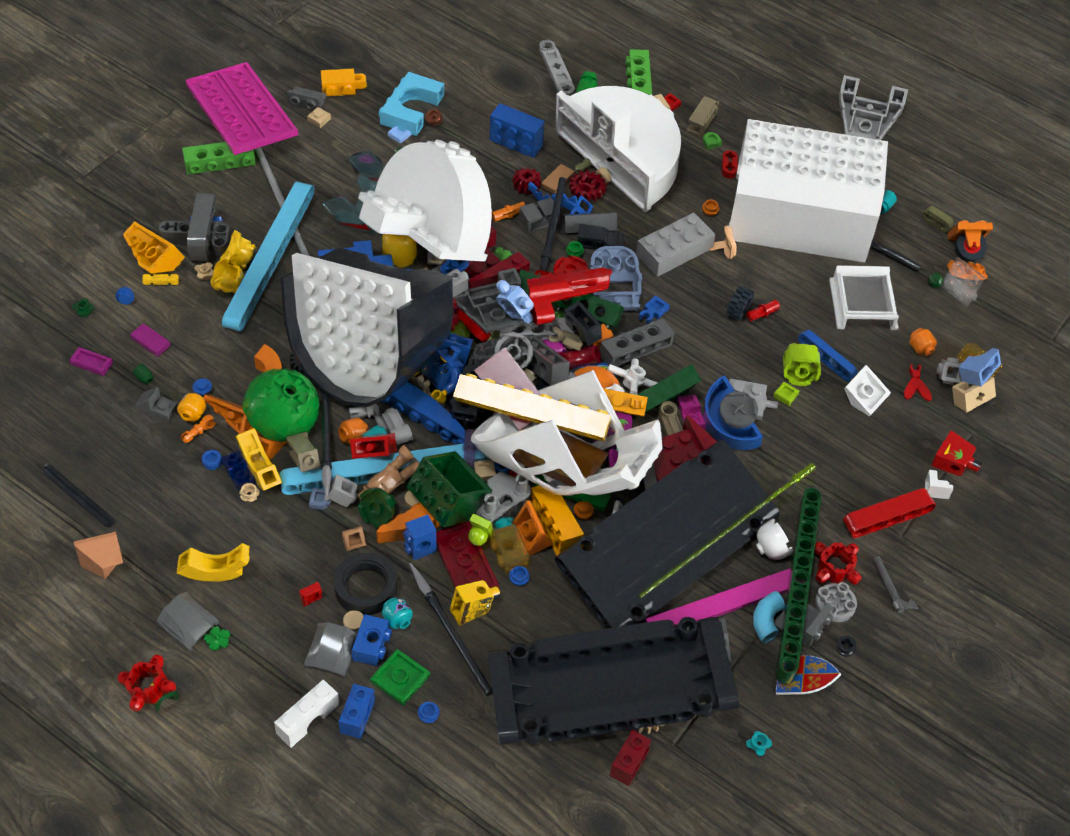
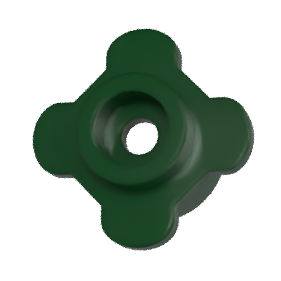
(83, 307)

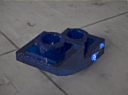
(238, 469)

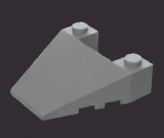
(865, 116)

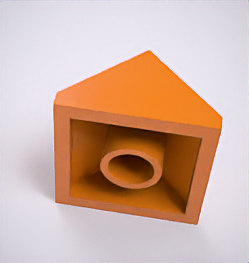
(532, 529)

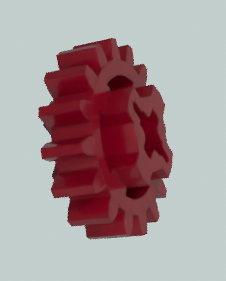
(587, 185)

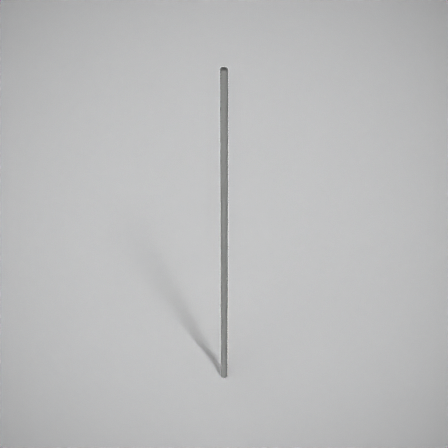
(377, 415)

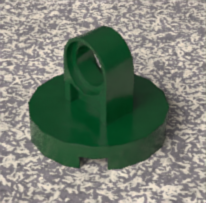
(376, 506)

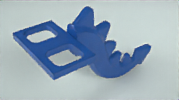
(569, 203)

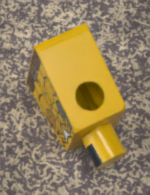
(472, 601)

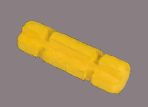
(160, 279)

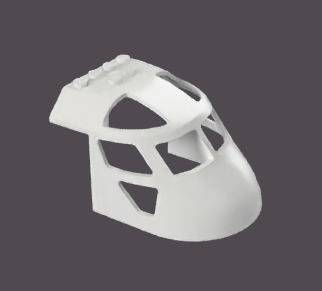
(636, 446)

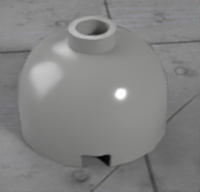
(518, 347)

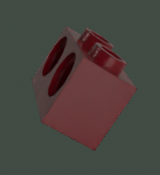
(630, 758)

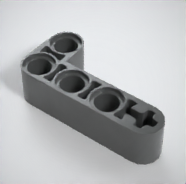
(201, 226)
(177, 232)

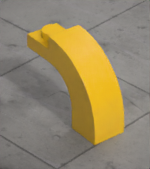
(210, 567)

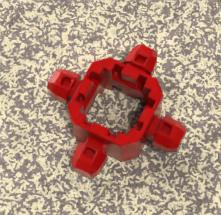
(847, 555)
(140, 671)

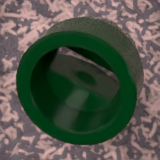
(936, 280)

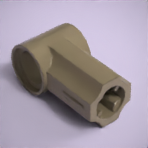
(669, 421)

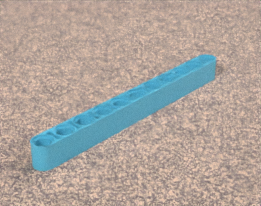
(268, 257)
(356, 470)

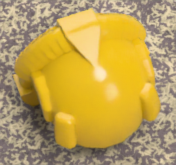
(240, 250)
(226, 276)

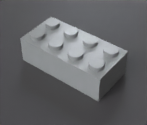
(675, 244)

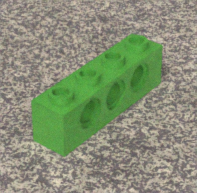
(639, 71)
(215, 157)

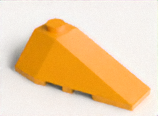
(151, 250)

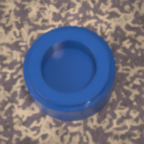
(211, 459)

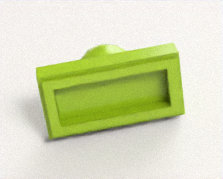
(481, 530)

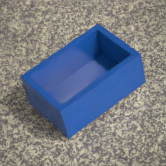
(516, 130)

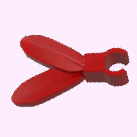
(916, 384)

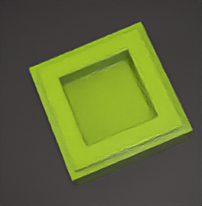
(786, 393)

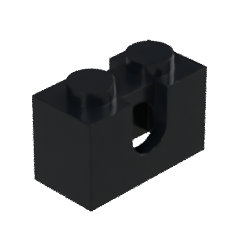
(577, 317)

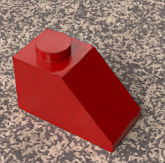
(373, 445)

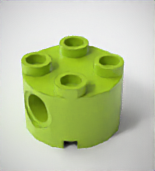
(801, 364)

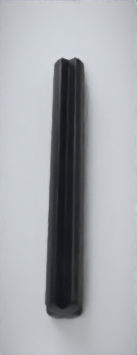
(77, 495)

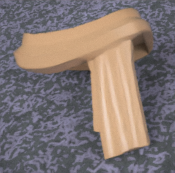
(728, 244)

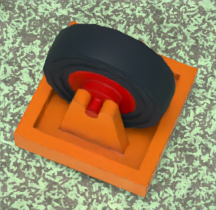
(970, 239)

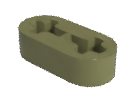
(938, 219)

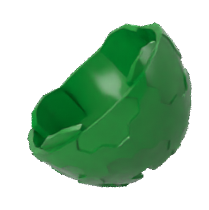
(277, 412)

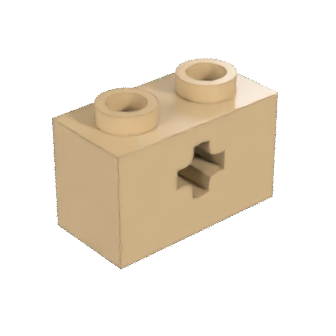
(970, 396)

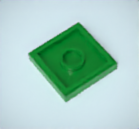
(400, 677)

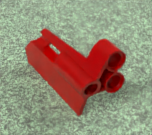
(563, 286)

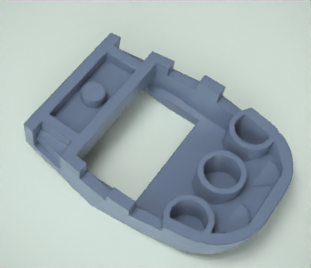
(624, 270)

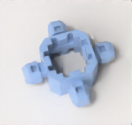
(514, 301)

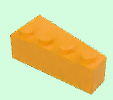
(557, 519)

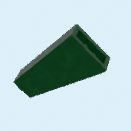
(670, 388)

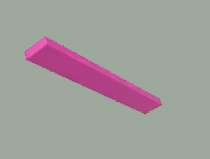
(728, 600)

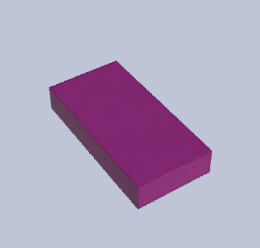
(150, 340)
(91, 361)

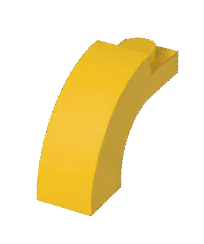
(257, 460)

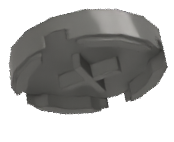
(738, 409)

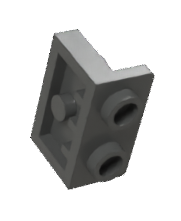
(306, 98)

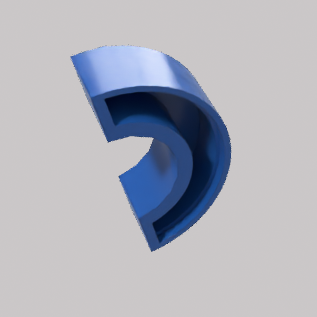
(736, 438)

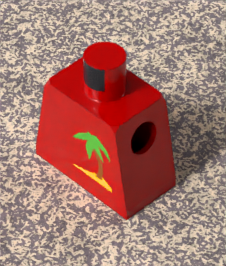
(956, 455)

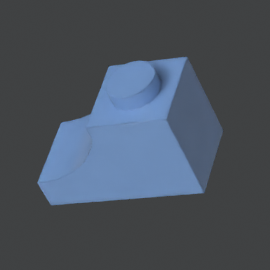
(979, 368)

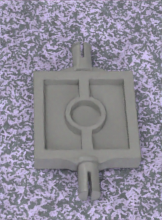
(756, 391)

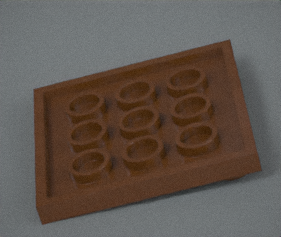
(587, 457)

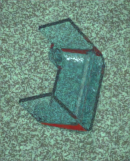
(341, 208)

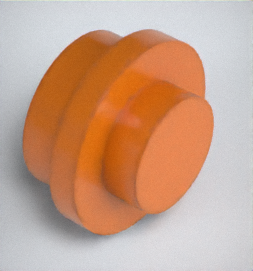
(710, 207)
(583, 510)

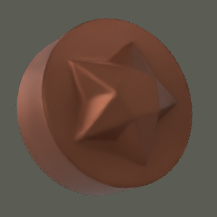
(434, 117)

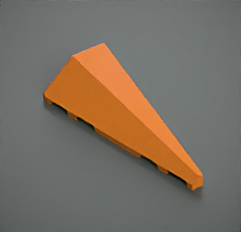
(238, 421)

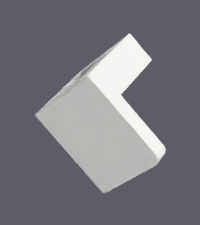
(936, 487)

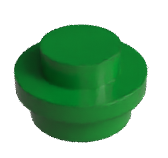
(575, 249)

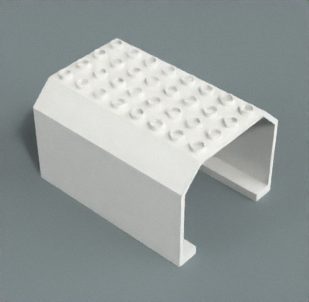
(808, 190)

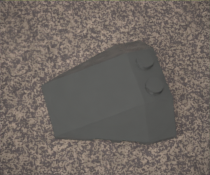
(482, 306)

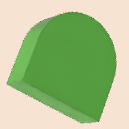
(712, 140)

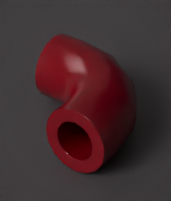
(583, 357)

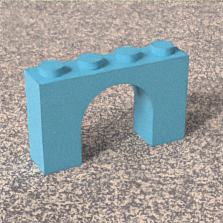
(410, 88)

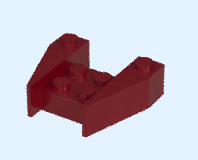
(486, 272)
(681, 447)

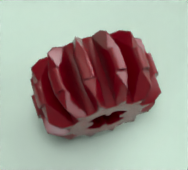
(523, 177)

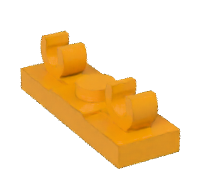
(627, 402)

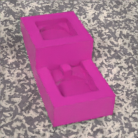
(690, 406)

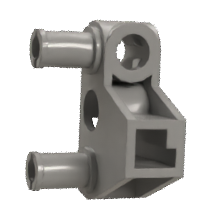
(506, 498)

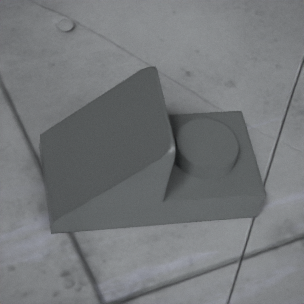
(156, 405)

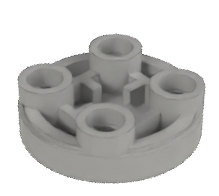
(840, 598)

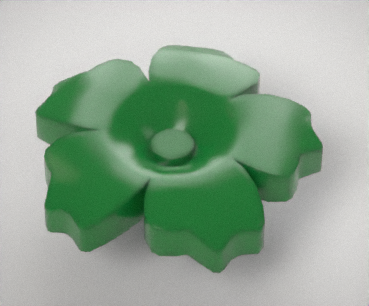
(217, 638)

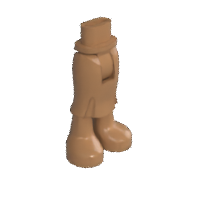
(390, 477)

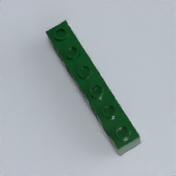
(612, 310)

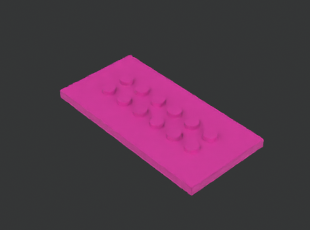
(241, 108)

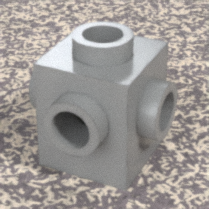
(954, 376)

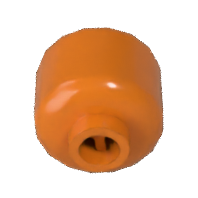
(923, 342)
(352, 429)

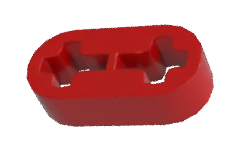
(733, 164)

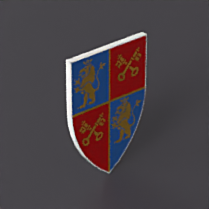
(810, 677)

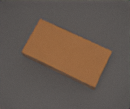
(551, 182)

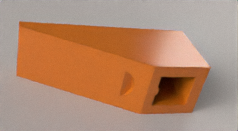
(394, 530)

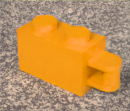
(341, 82)

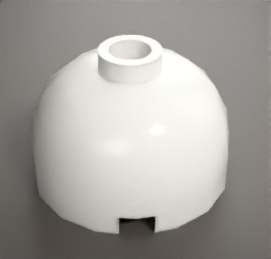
(773, 541)

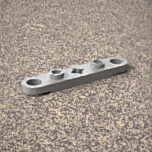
(556, 67)

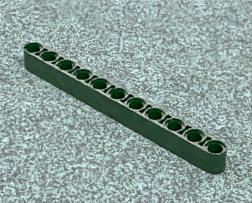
(802, 555)

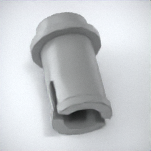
(361, 411)

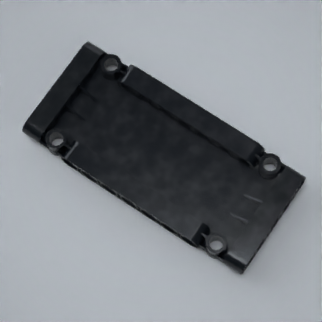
(661, 532)
(611, 680)

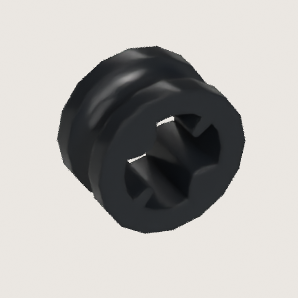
(851, 644)

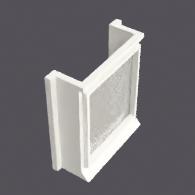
(863, 294)

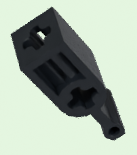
(596, 237)

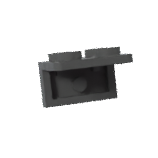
(814, 623)

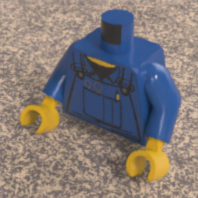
(443, 372)

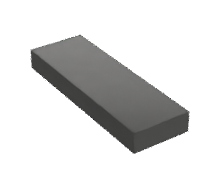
(604, 219)

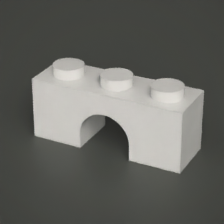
(294, 723)

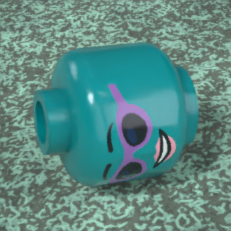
(397, 613)

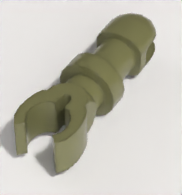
(582, 166)

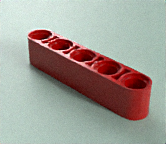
(889, 513)

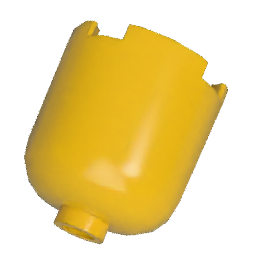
(401, 248)

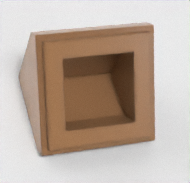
(353, 538)

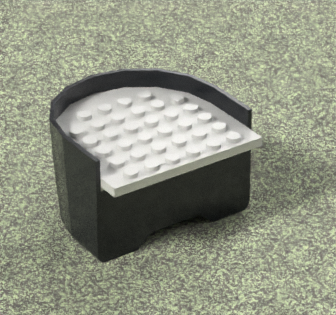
(363, 323)

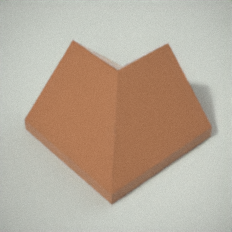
(99, 554)

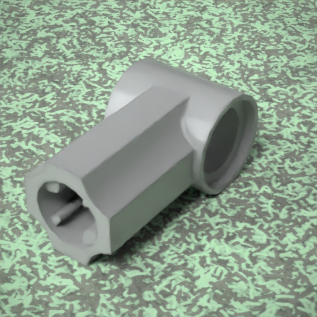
(396, 425)

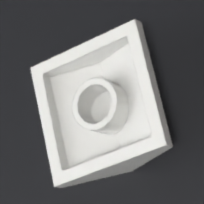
(866, 391)

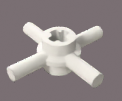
(633, 377)

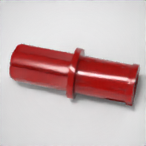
(763, 310)

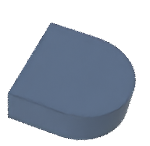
(317, 499)

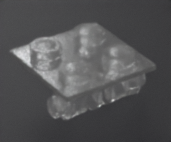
(963, 282)

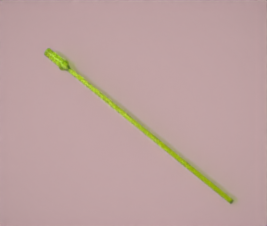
(795, 479)

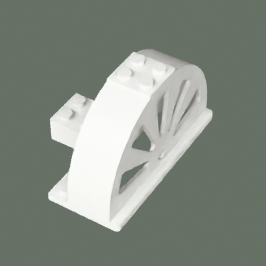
(629, 129)
(435, 198)

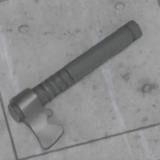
(898, 604)

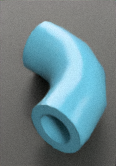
(764, 616)

